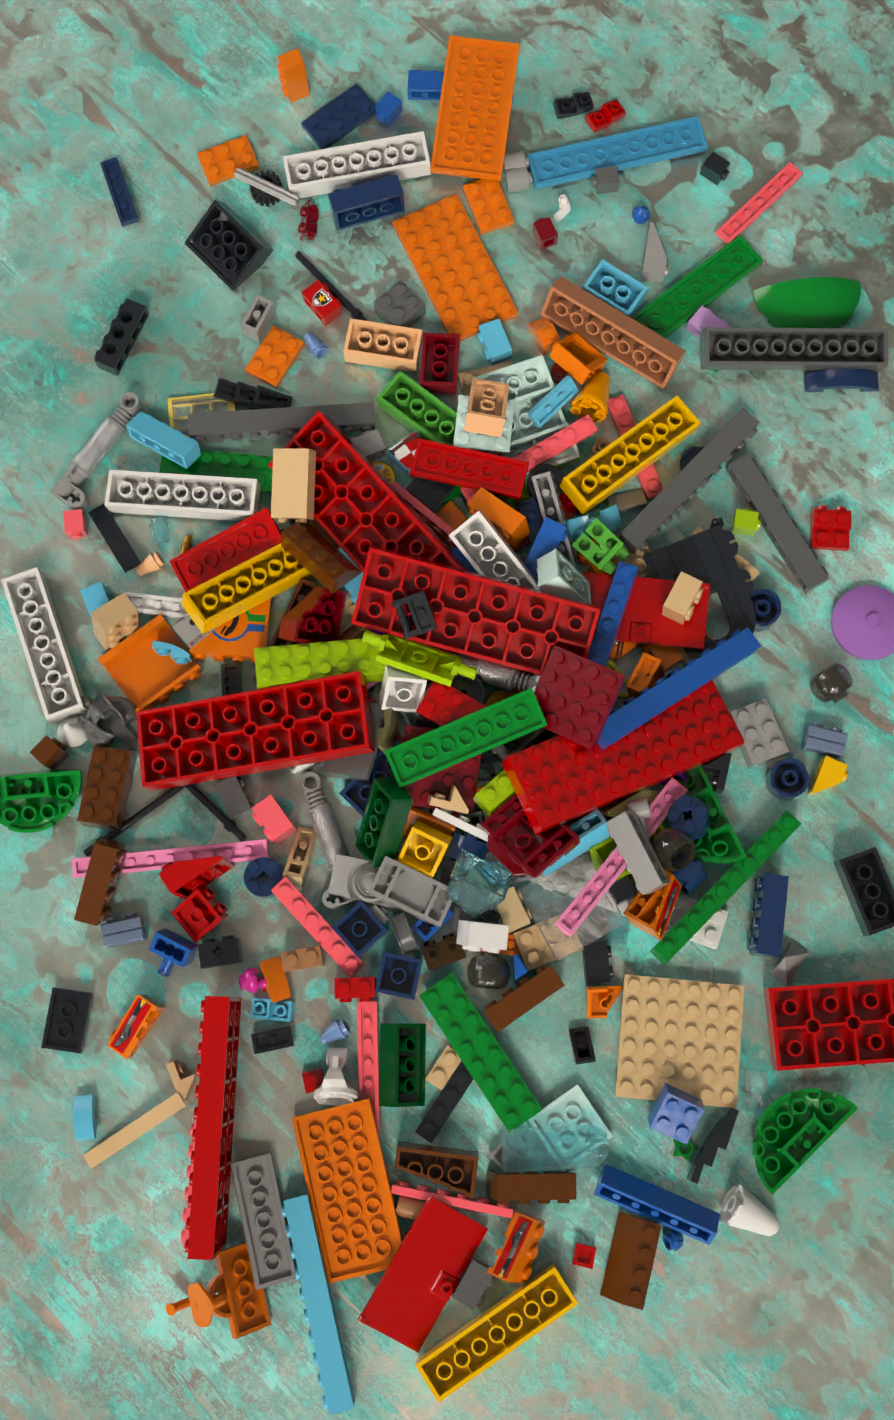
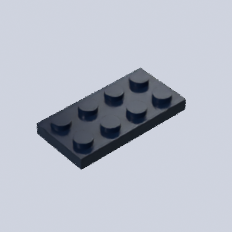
(339, 117)

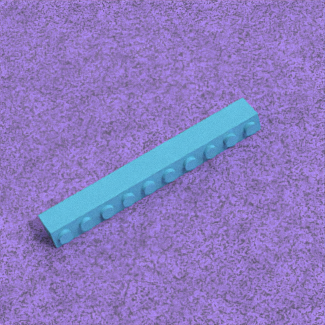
(319, 1305)

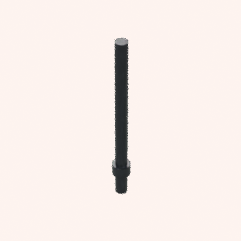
(356, 313)
(138, 816)
(229, 825)

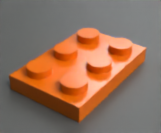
(222, 160)
(488, 205)
(274, 357)

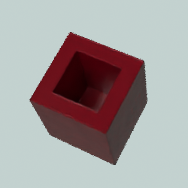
(544, 233)

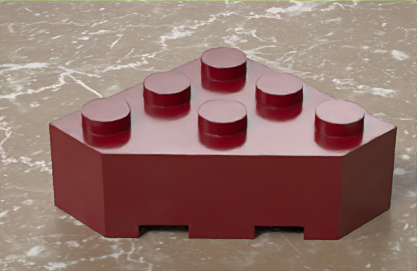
(315, 617)

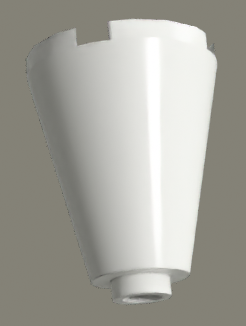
(747, 1212)

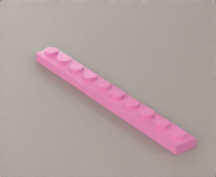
(156, 859)
(615, 864)

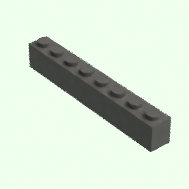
(777, 524)

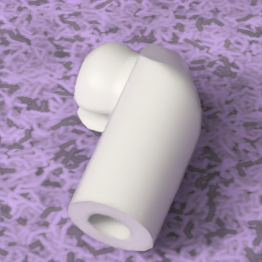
(564, 207)

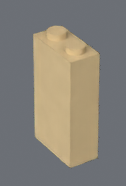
(293, 485)

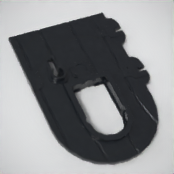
(711, 560)

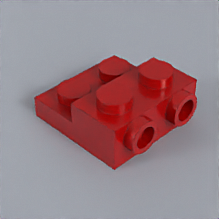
(830, 528)
(200, 913)

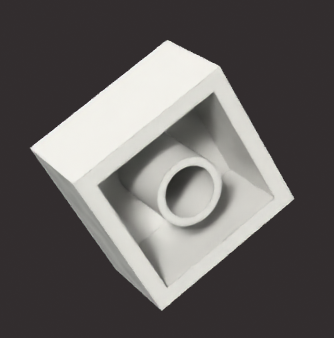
(401, 690)
(482, 936)

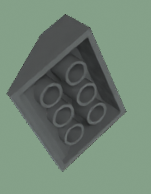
(358, 766)

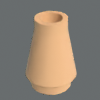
(150, 563)

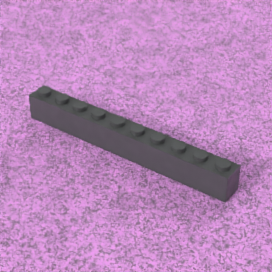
(276, 421)
(685, 484)

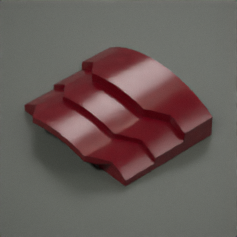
(517, 846)

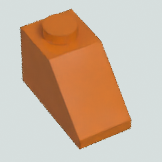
(544, 334)

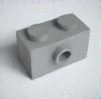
(189, 631)

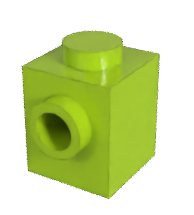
(745, 522)

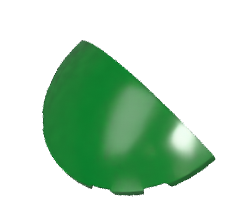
(809, 302)
(38, 798)
(720, 841)
(794, 1130)

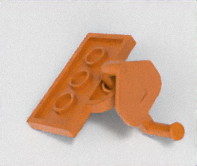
(235, 1299)

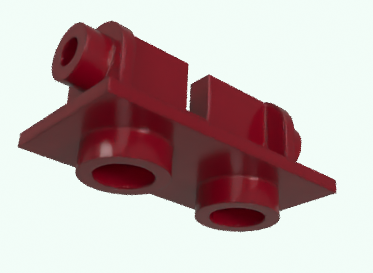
(308, 214)

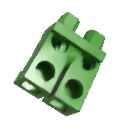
(605, 551)

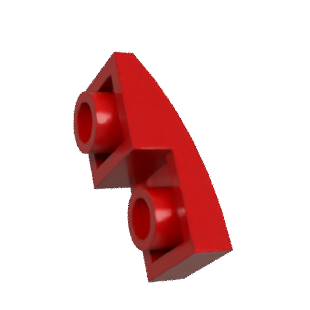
(607, 115)

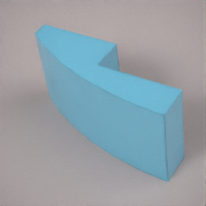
(177, 654)
(265, 1009)
(83, 1117)

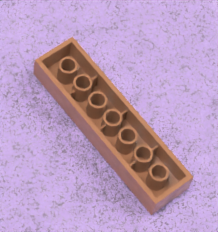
(612, 332)

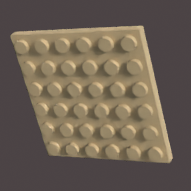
(679, 1037)

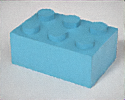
(616, 288)

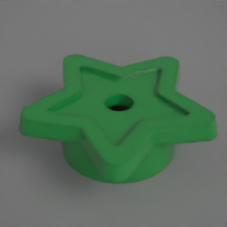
(679, 1151)

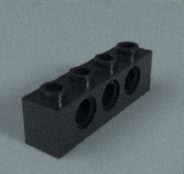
(114, 362)

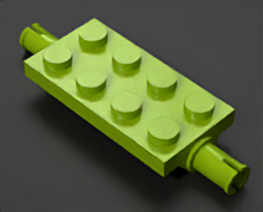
(418, 658)

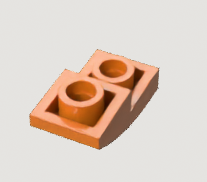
(276, 979)

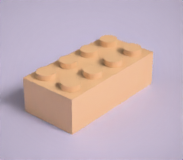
(383, 345)

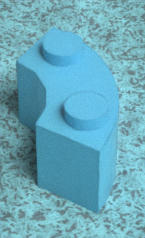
(606, 514)

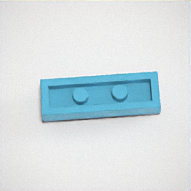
(553, 401)

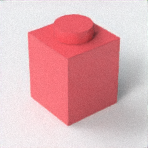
(75, 524)

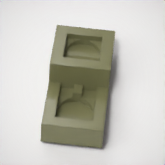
(387, 735)

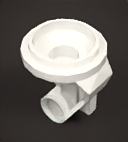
(335, 1089)

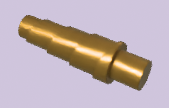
(186, 544)

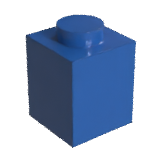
(388, 108)

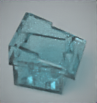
(477, 884)

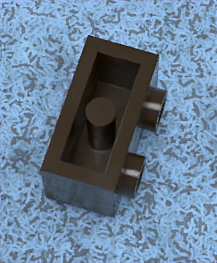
(442, 952)

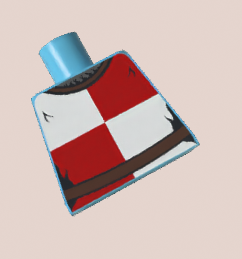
(404, 451)

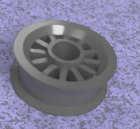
(403, 932)

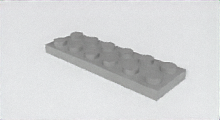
(262, 1221)

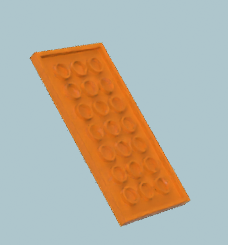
(475, 108)
(454, 267)
(348, 1189)

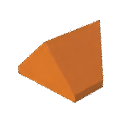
(600, 1000)

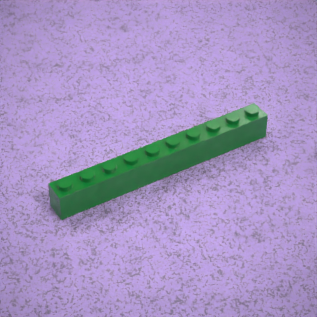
(725, 888)

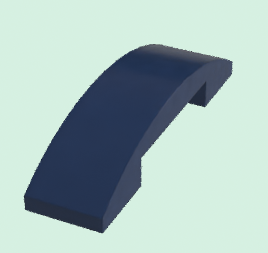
(841, 379)

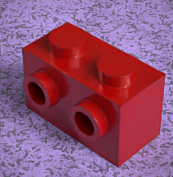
(355, 988)

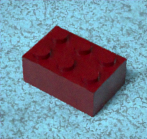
(440, 363)

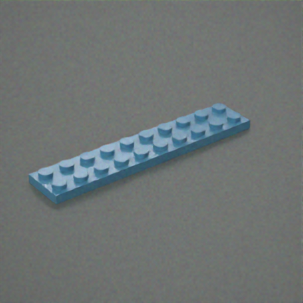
(619, 150)

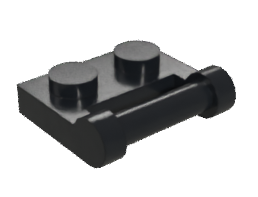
(420, 612)

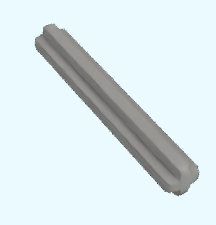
(267, 186)

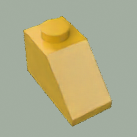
(829, 774)

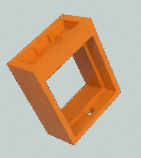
(583, 350)
(645, 675)

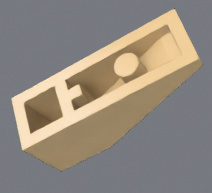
(300, 857)

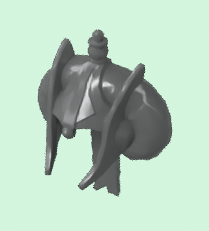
(108, 718)

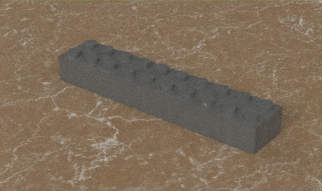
(793, 348)

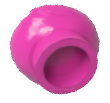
(250, 982)

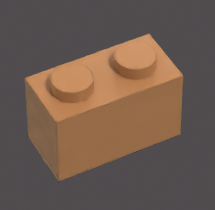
(302, 959)

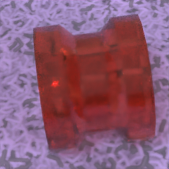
(557, 370)

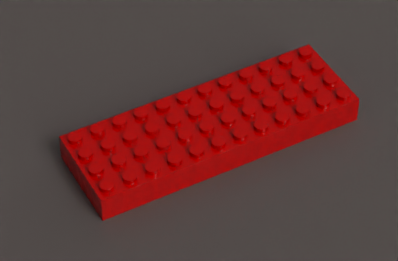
(359, 503)
(474, 611)
(255, 731)
(569, 780)
(831, 1024)
(213, 1127)

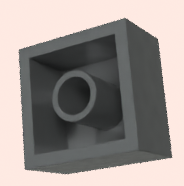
(399, 306)

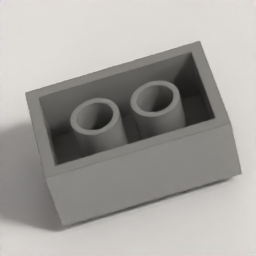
(759, 733)

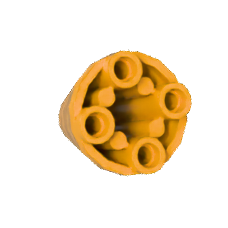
(593, 399)

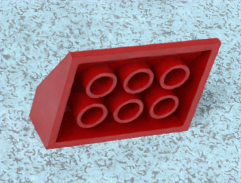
(188, 875)

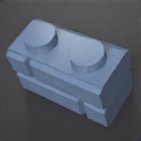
(824, 740)
(123, 931)

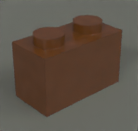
(50, 752)

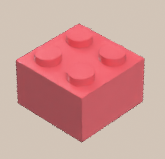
(274, 820)

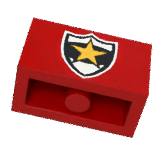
(321, 302)

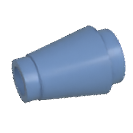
(316, 346)
(335, 1032)

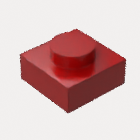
(312, 1080)
(584, 1255)

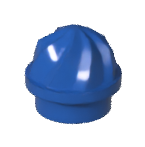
(641, 214)
(673, 1240)

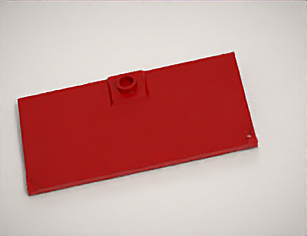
(644, 618)
(423, 1274)

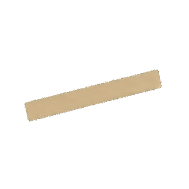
(134, 1130)

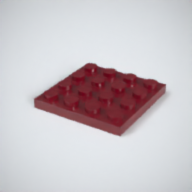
(577, 696)
(462, 776)

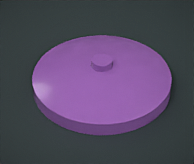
(865, 622)

